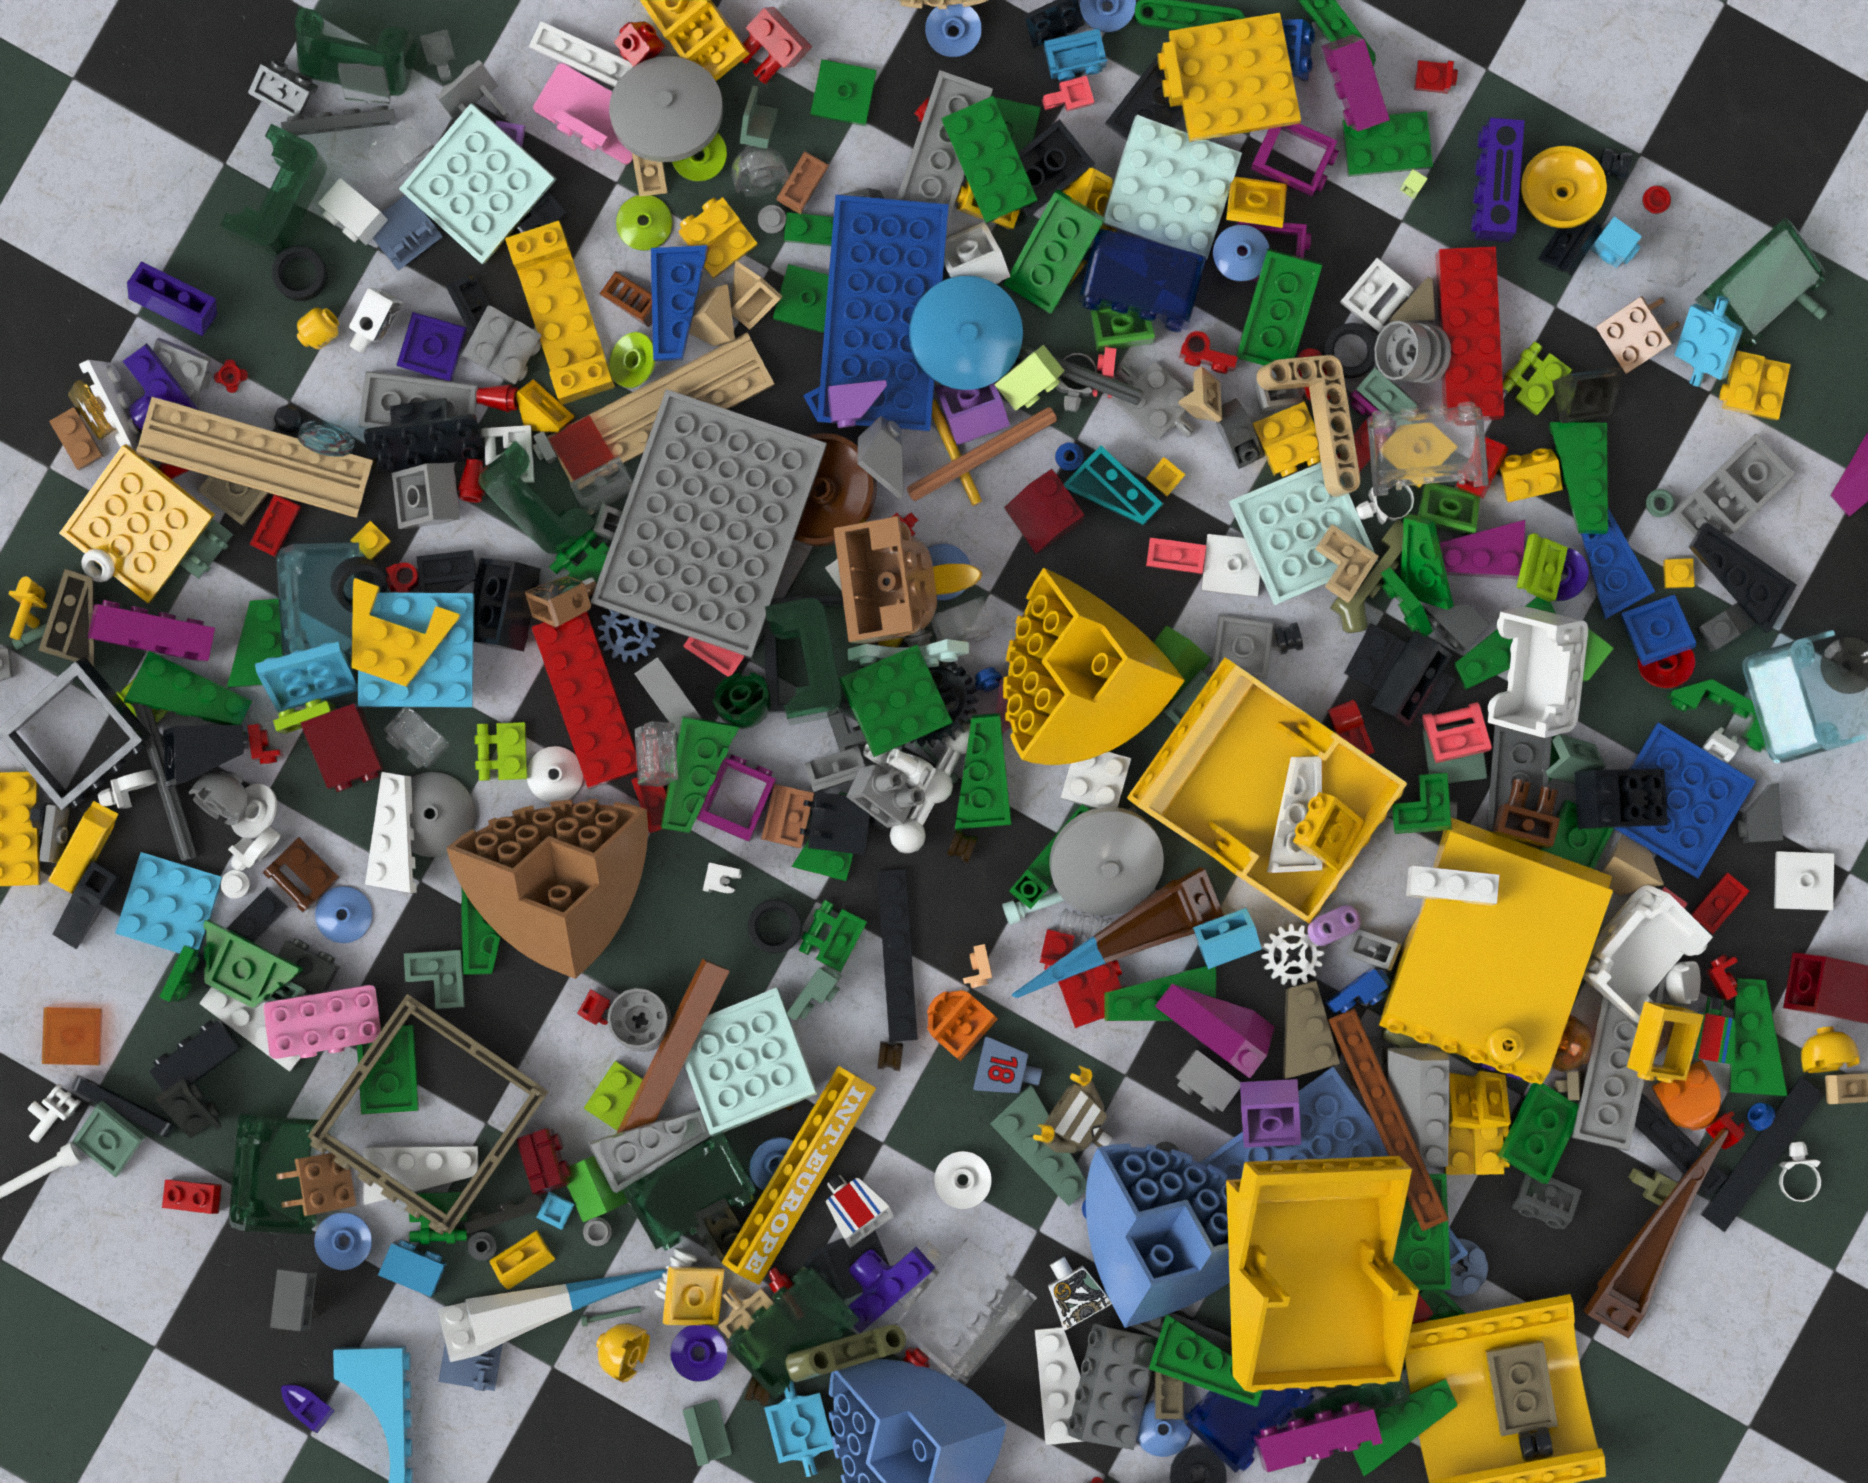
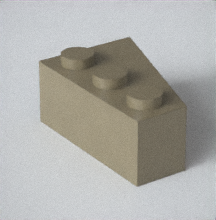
(71, 619)
(1307, 1032)

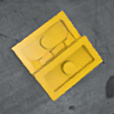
(1478, 1101)

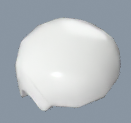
(1683, 982)

